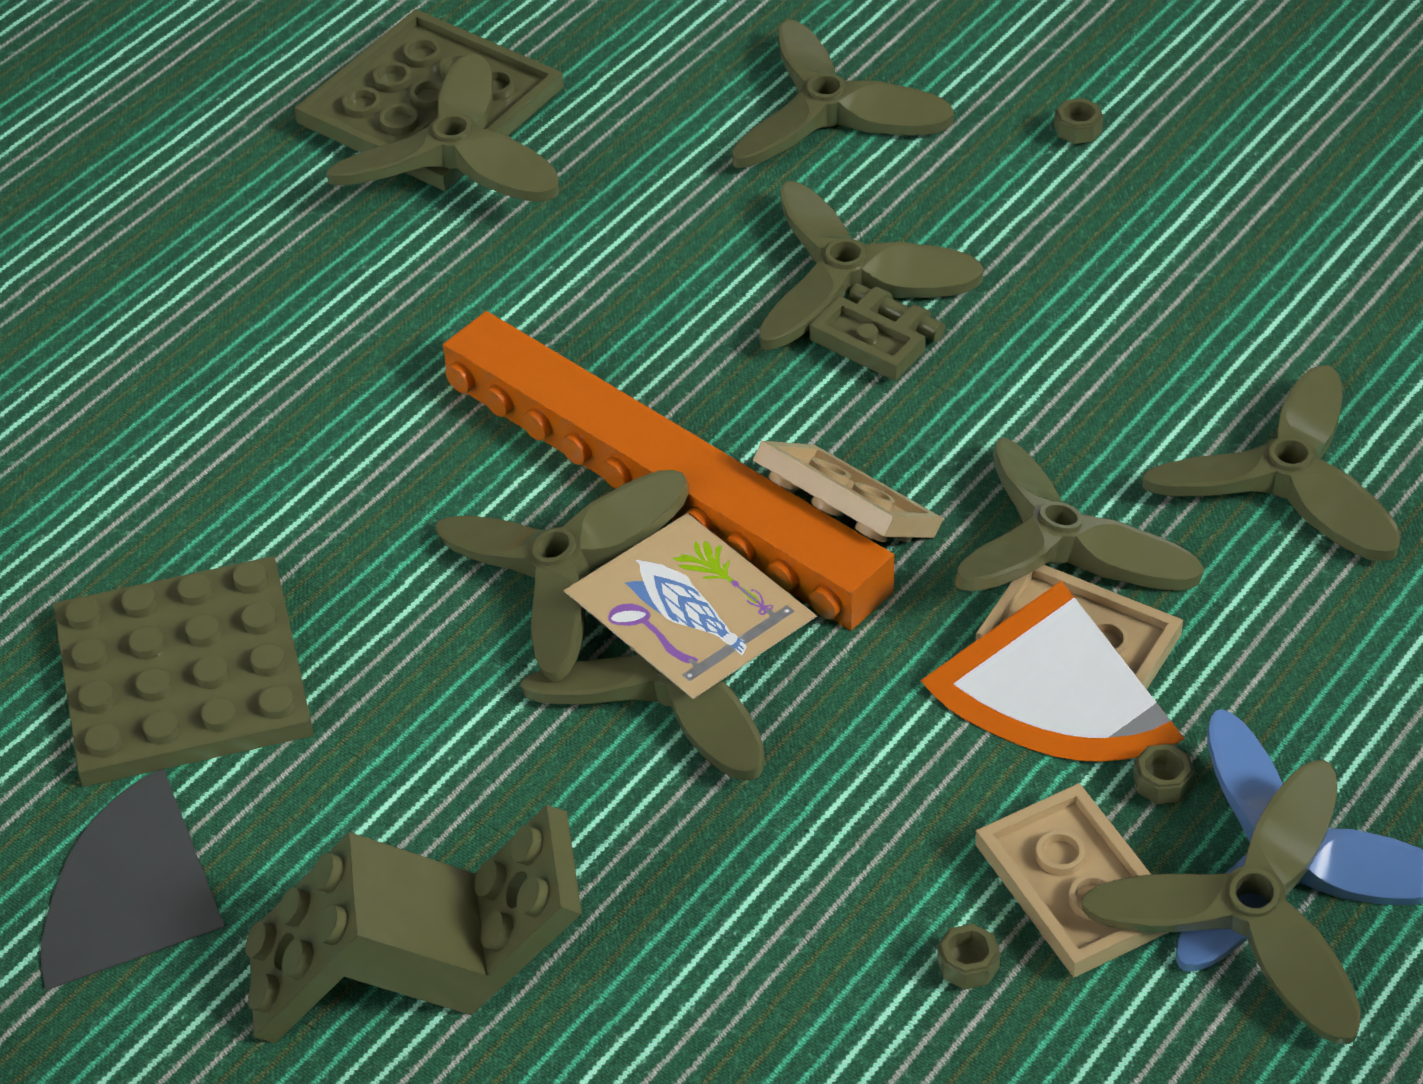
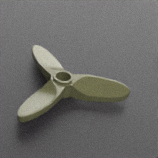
(831, 100)
(459, 143)
(842, 262)
(1294, 470)
(1061, 534)
(568, 554)
(711, 722)
(1282, 940)

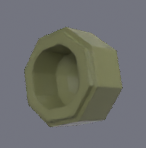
(1078, 120)
(1163, 774)
(968, 956)

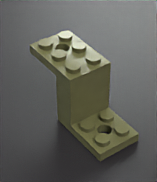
(412, 923)

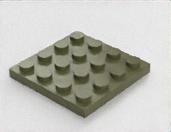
(397, 83)
(180, 671)

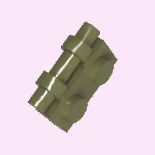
(876, 330)

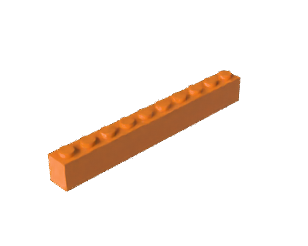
(623, 440)

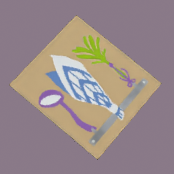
(690, 605)

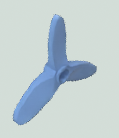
(1347, 865)

